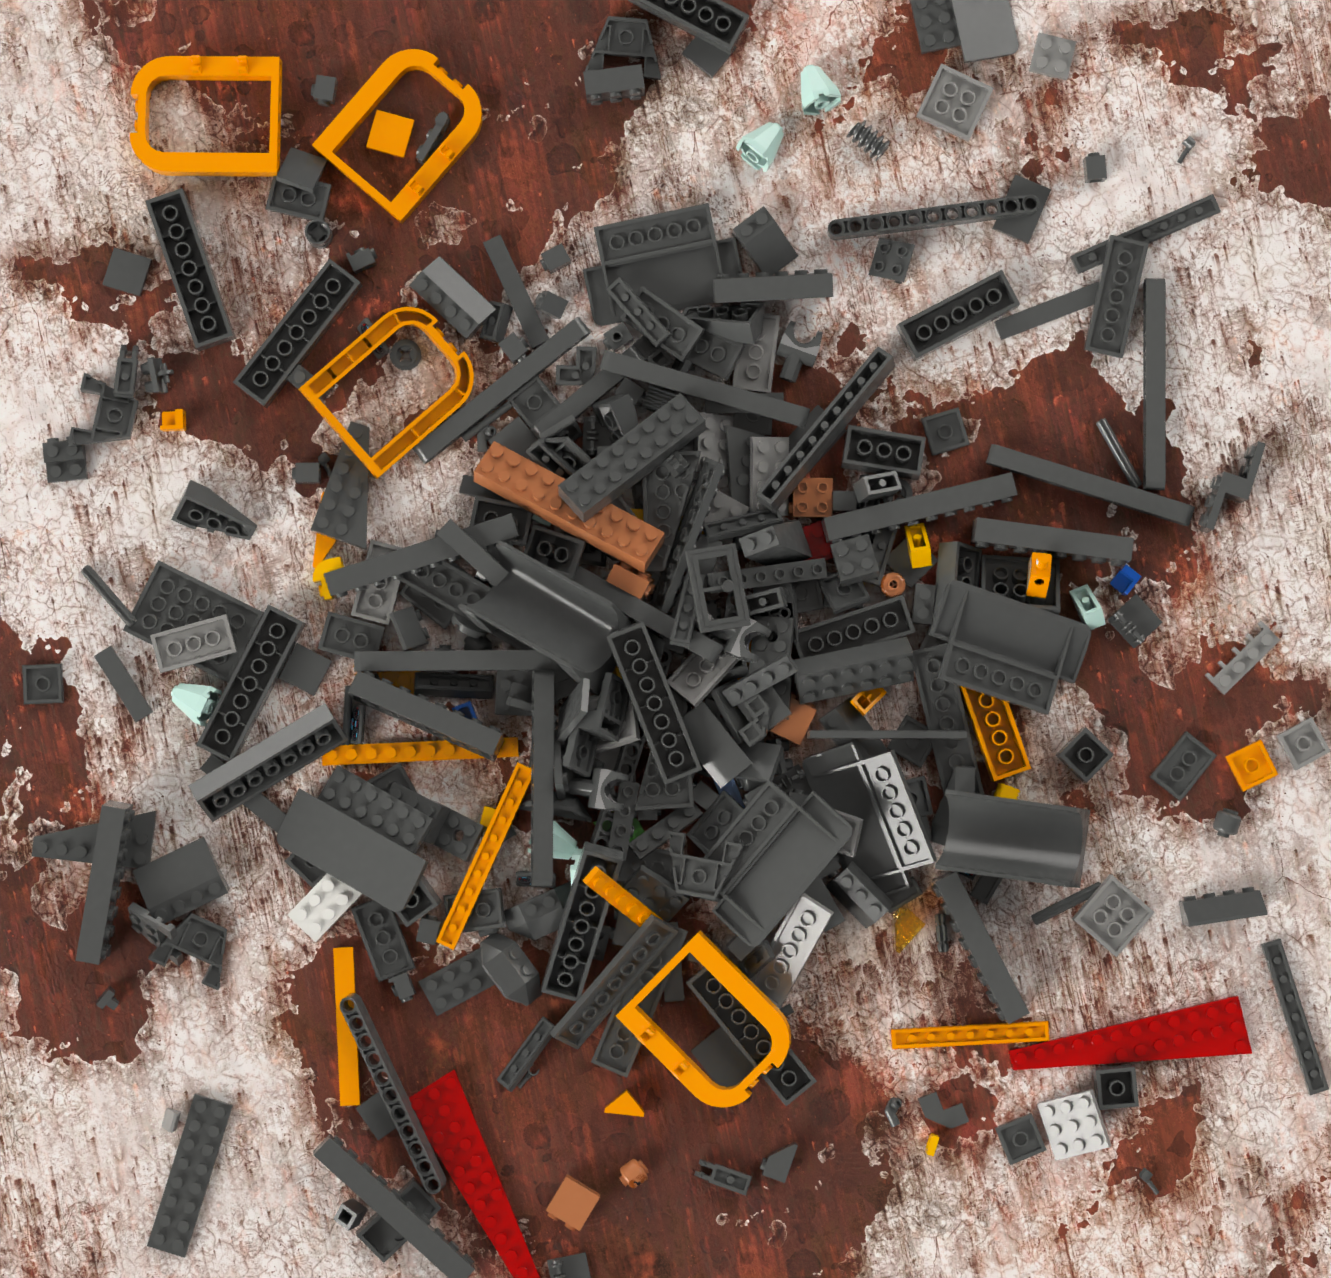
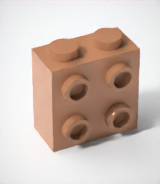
(812, 498)
(631, 580)
(798, 722)
(572, 1203)

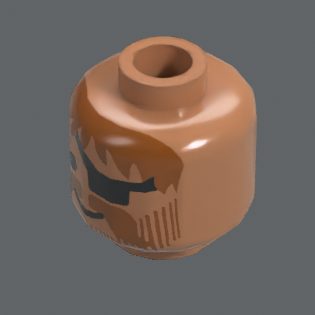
(888, 590)
(633, 1173)

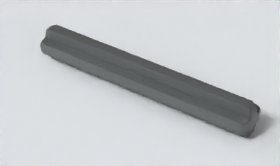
(1118, 453)
(109, 595)
(1064, 904)

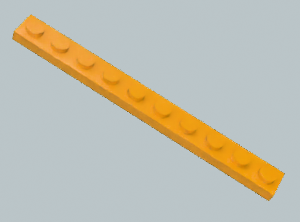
(409, 752)
(485, 856)

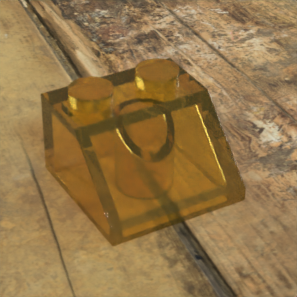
(904, 928)

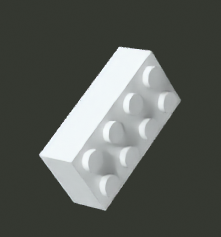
(323, 906)

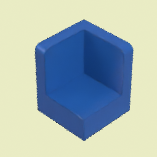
(1125, 580)
(468, 709)

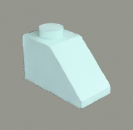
(1087, 607)

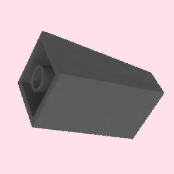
(777, 544)

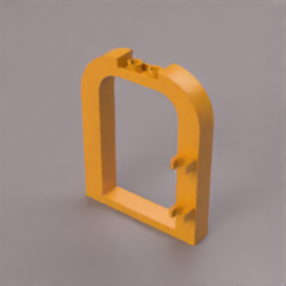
(213, 69)
(366, 101)
(421, 425)
(676, 1059)

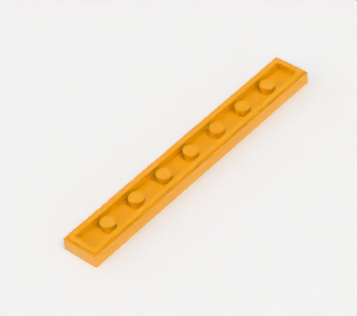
(970, 1034)
(347, 1048)

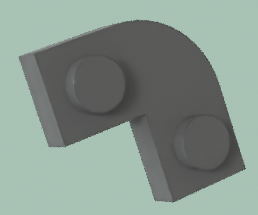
(581, 373)

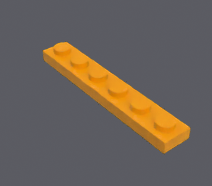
(618, 896)

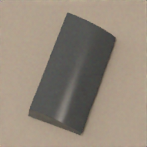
(714, 745)
(381, 1236)

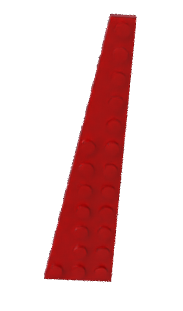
(1188, 1032)
(462, 1150)

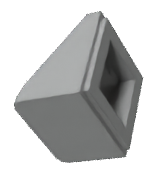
(171, 1119)

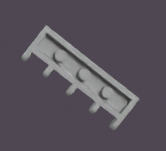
(1243, 659)

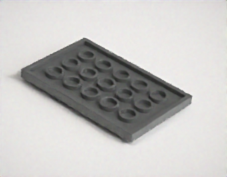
(178, 599)

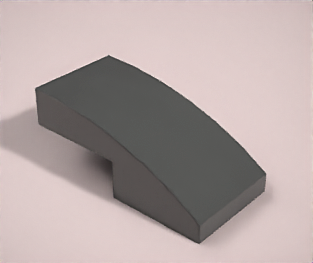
(653, 354)

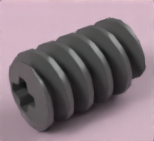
(868, 139)

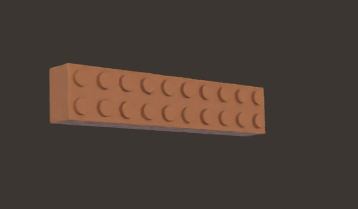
(537, 492)

